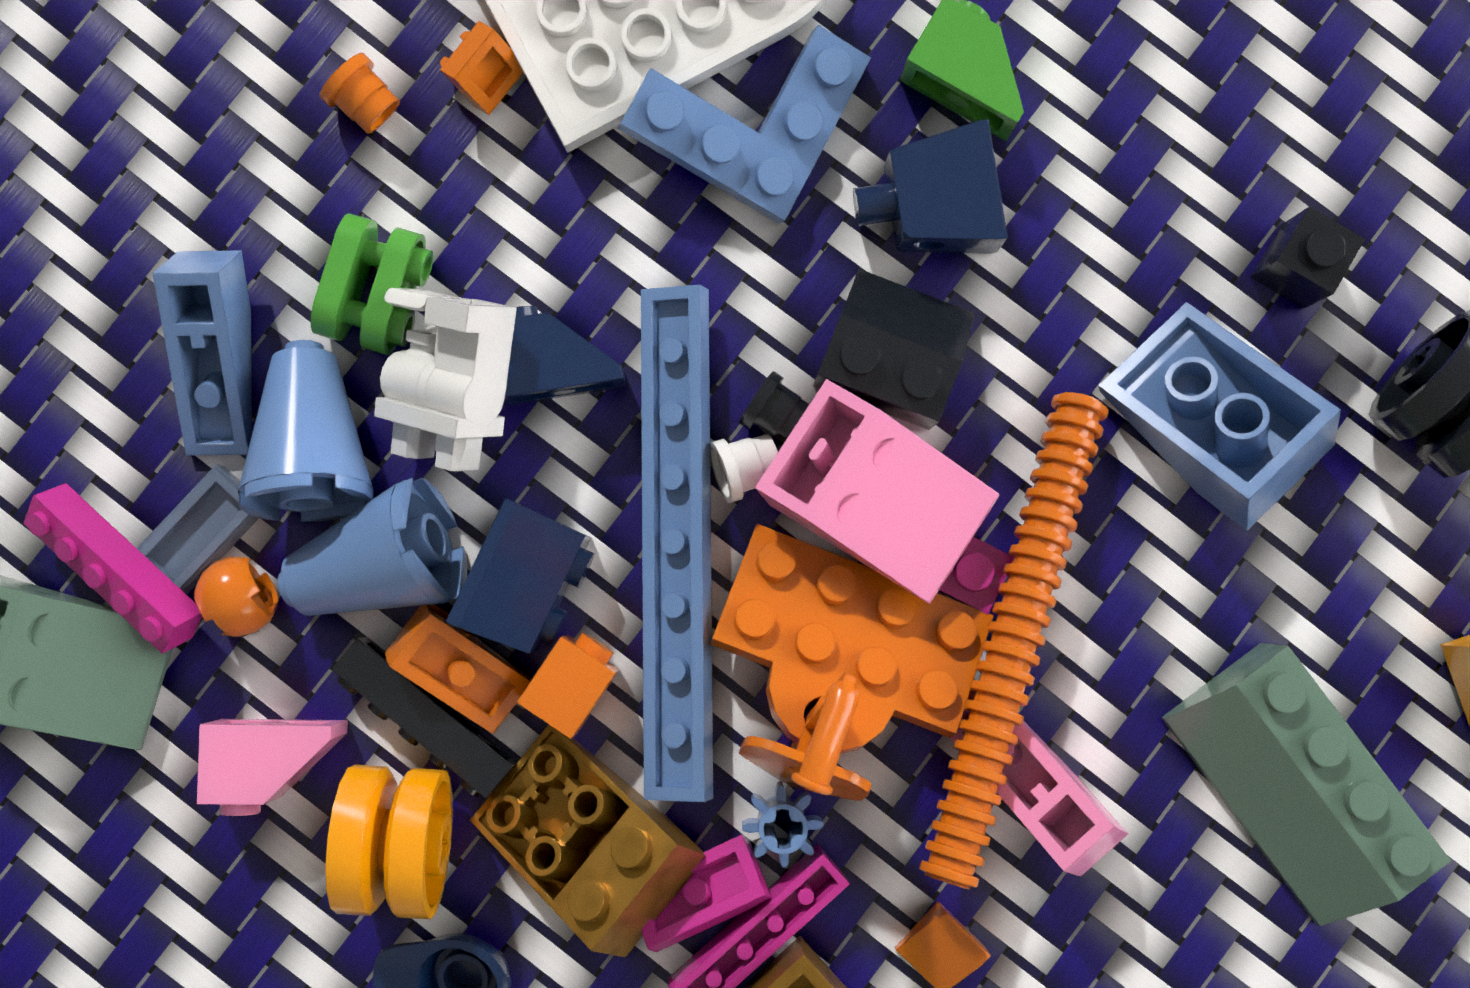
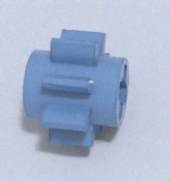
(796, 834)

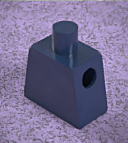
(940, 194)

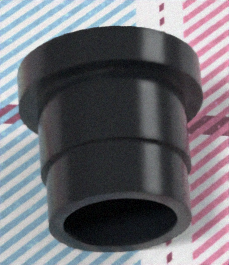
(774, 409)

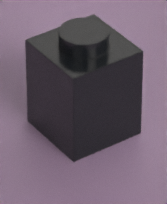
(1307, 258)

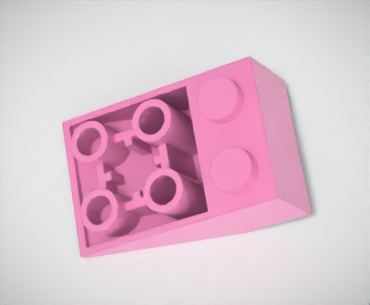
(876, 491)

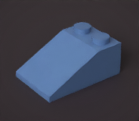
(1222, 414)

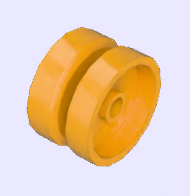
(389, 842)

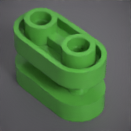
(400, 264)

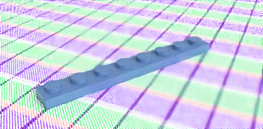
(676, 544)

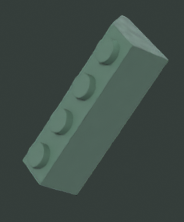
(1305, 786)

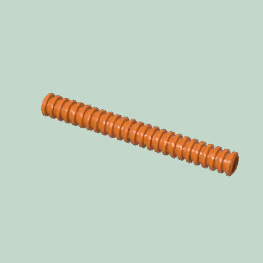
(1014, 639)

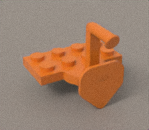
(850, 645)

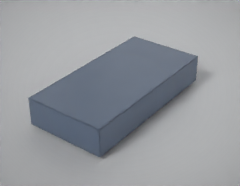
(199, 529)

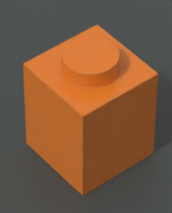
(570, 683)

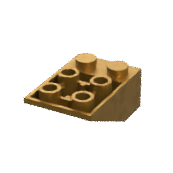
(587, 842)

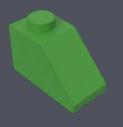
(966, 67)

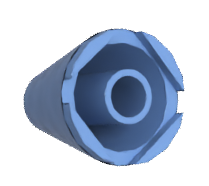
(304, 441)
(379, 557)

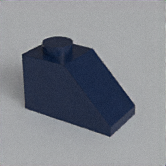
(555, 361)

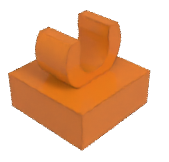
(482, 67)

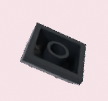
(897, 349)

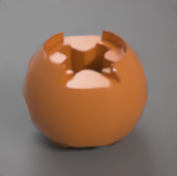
(236, 596)

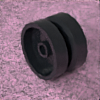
(1432, 398)

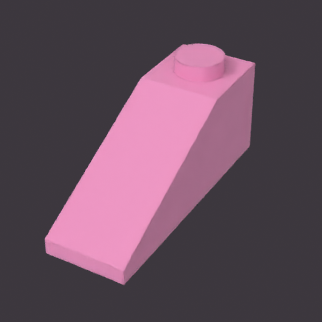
(1055, 803)

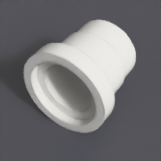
(741, 464)

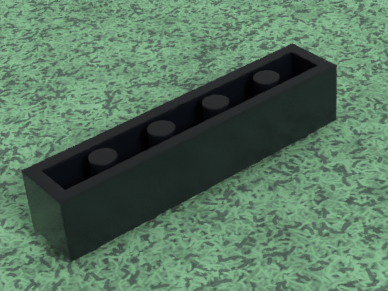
(424, 719)

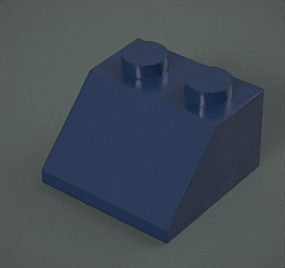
(522, 579)

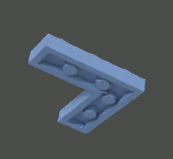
(755, 167)

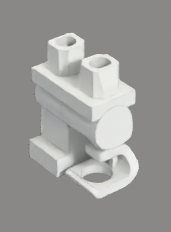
(448, 378)

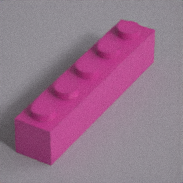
(113, 567)
(765, 928)

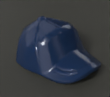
(442, 962)

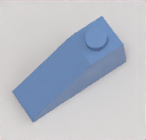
(208, 348)

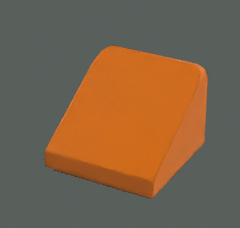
(942, 948)

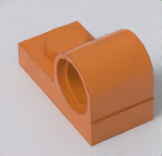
(456, 668)

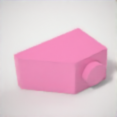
(259, 759)

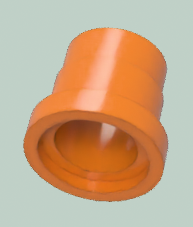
(360, 93)

